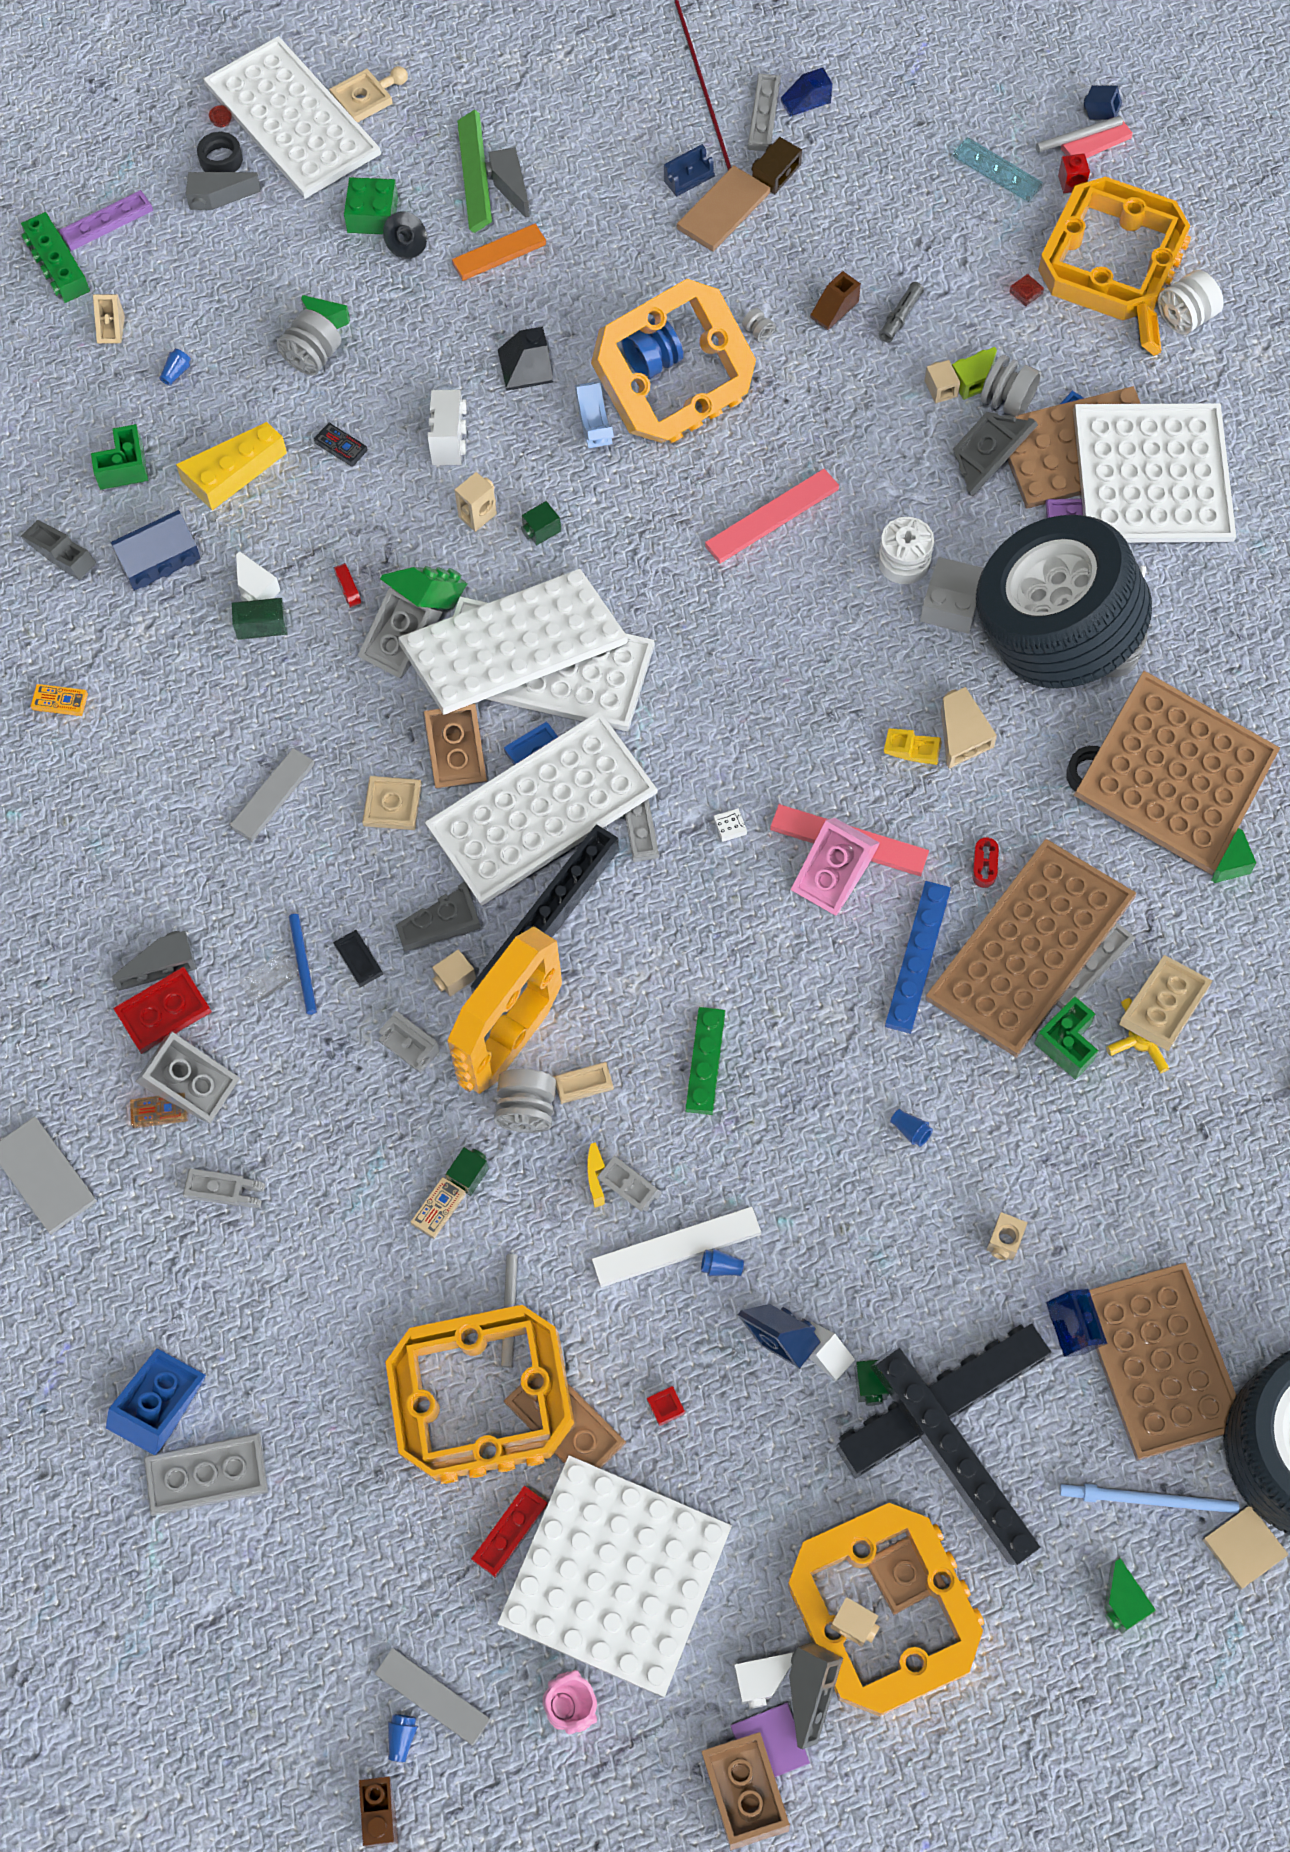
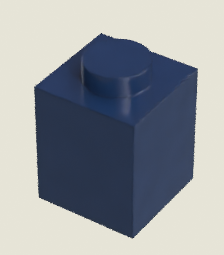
(1102, 102)

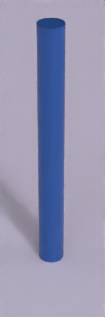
(302, 964)

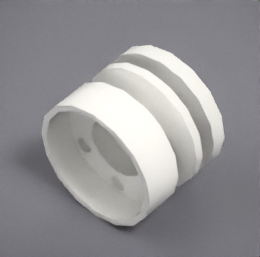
(1190, 302)
(906, 550)

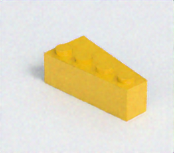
(231, 464)

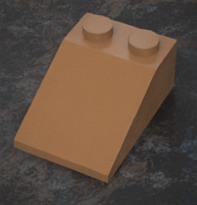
(454, 746)
(745, 1791)

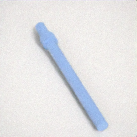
(1091, 1493)

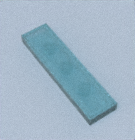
(997, 169)

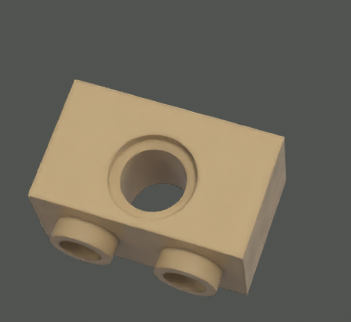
(476, 501)

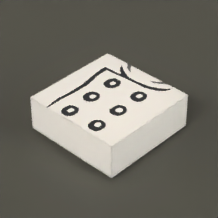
(730, 825)

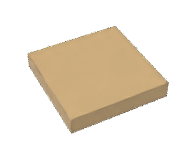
(392, 803)
(1245, 1547)

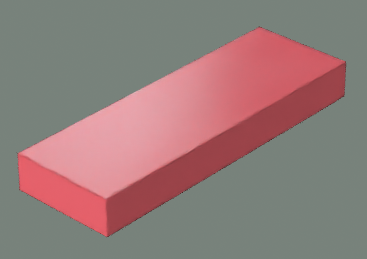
(1098, 142)

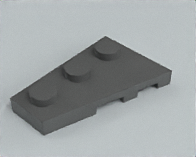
(442, 920)

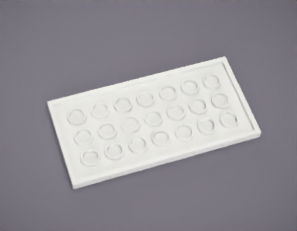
(292, 117)
(512, 641)
(600, 683)
(540, 807)

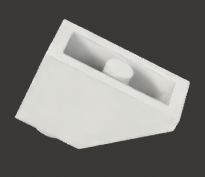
(254, 581)
(761, 1678)

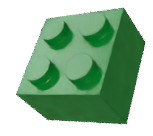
(369, 204)

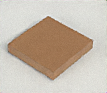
(901, 1576)

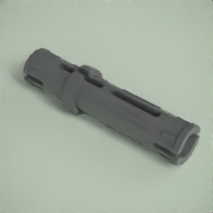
(897, 318)

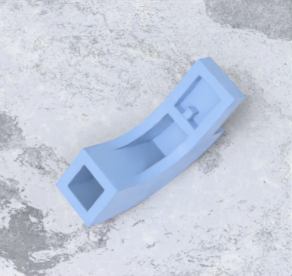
(593, 414)

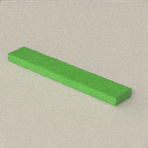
(474, 171)

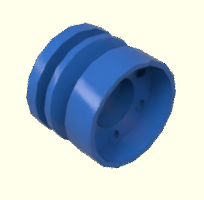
(652, 351)

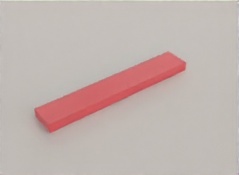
(771, 516)
(889, 852)

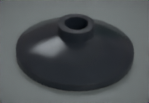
(413, 231)

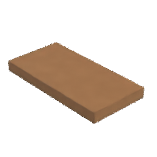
(723, 208)
(589, 1438)

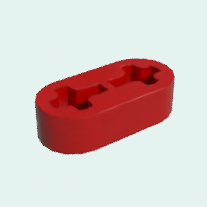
(347, 585)
(991, 863)

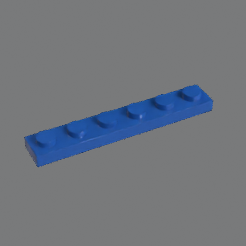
(918, 957)

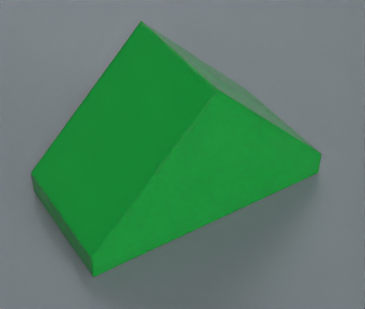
(334, 312)
(1237, 859)

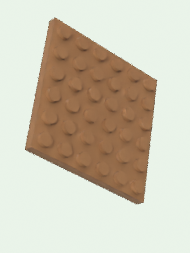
(1177, 772)

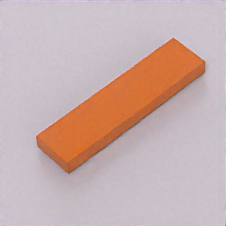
(499, 252)

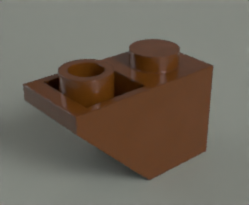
(836, 300)
(377, 1812)

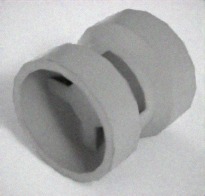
(758, 324)

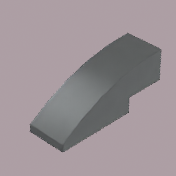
(59, 549)

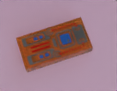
(155, 1111)

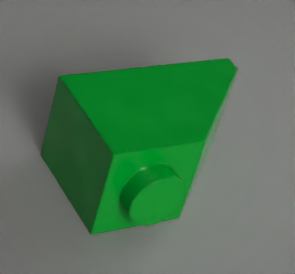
(1125, 1599)

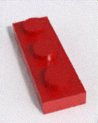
(509, 1531)

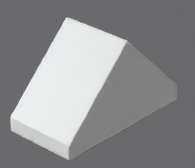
(830, 1353)

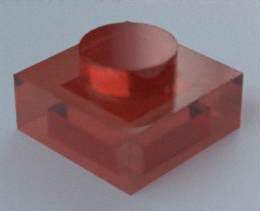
(1026, 290)

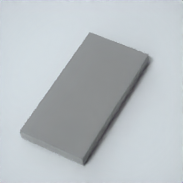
(44, 1176)
(205, 1474)

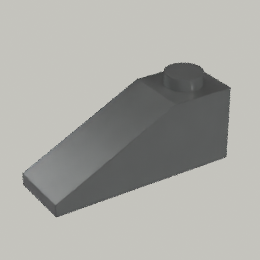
(508, 178)
(218, 189)
(157, 961)
(812, 1686)

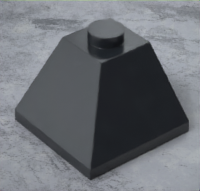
(525, 360)

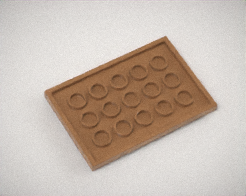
(1048, 458)
(1162, 1362)

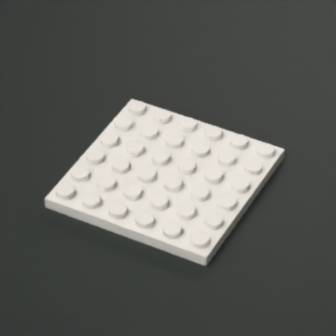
(1156, 471)
(615, 1576)

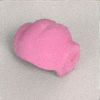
(570, 1702)

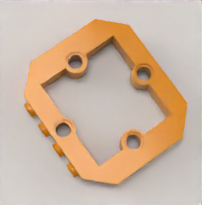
(1135, 209)
(715, 320)
(528, 958)
(407, 1393)
(965, 1622)

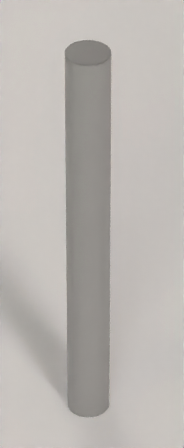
(1078, 134)
(509, 1301)

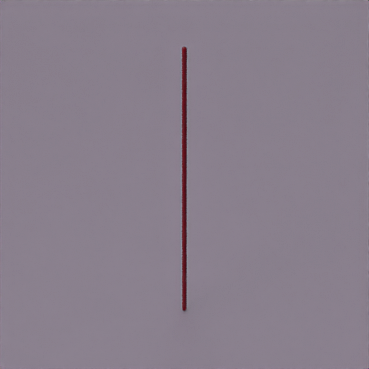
(702, 83)

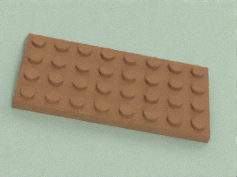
(1030, 947)

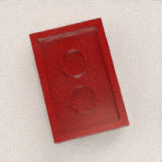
(162, 1009)

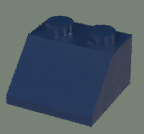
(781, 1332)

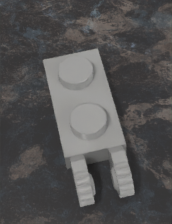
(221, 1188)

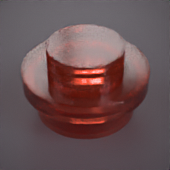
(220, 116)

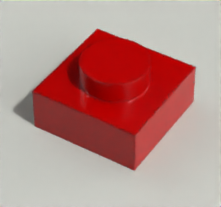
(665, 1406)

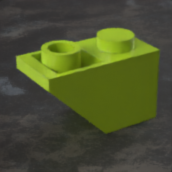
(973, 372)

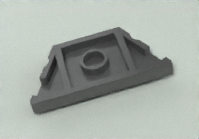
(989, 446)

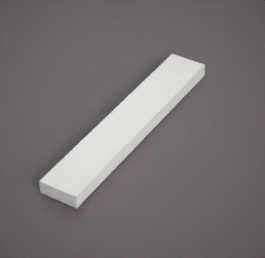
(676, 1246)

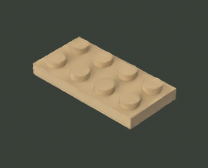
(1165, 1002)

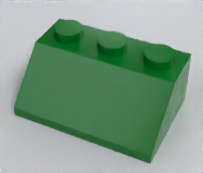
(427, 586)

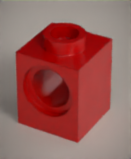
(1073, 171)

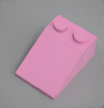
(834, 865)

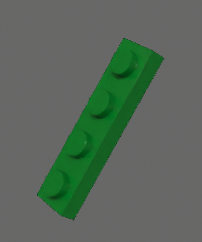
(705, 1061)

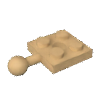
(367, 85)

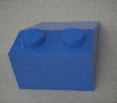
(154, 1401)

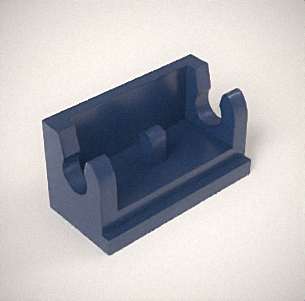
(688, 170)

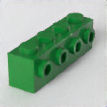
(55, 258)

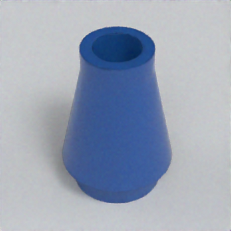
(175, 365)
(913, 1128)
(721, 1264)
(400, 1736)

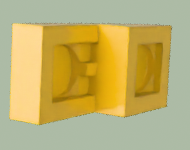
(910, 747)
(594, 1167)

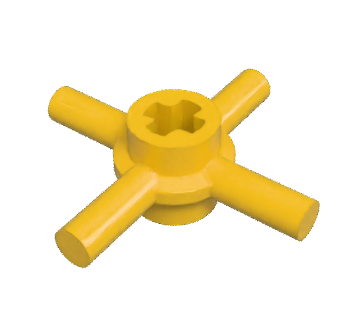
(1139, 1044)

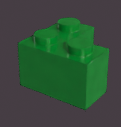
(123, 464)
(1063, 1038)

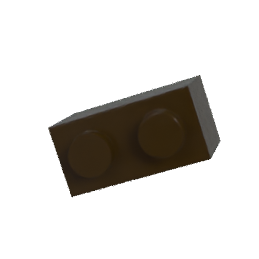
(777, 164)

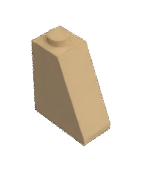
(964, 728)

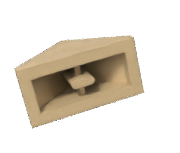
(108, 318)

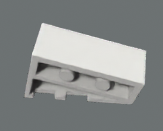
(447, 427)

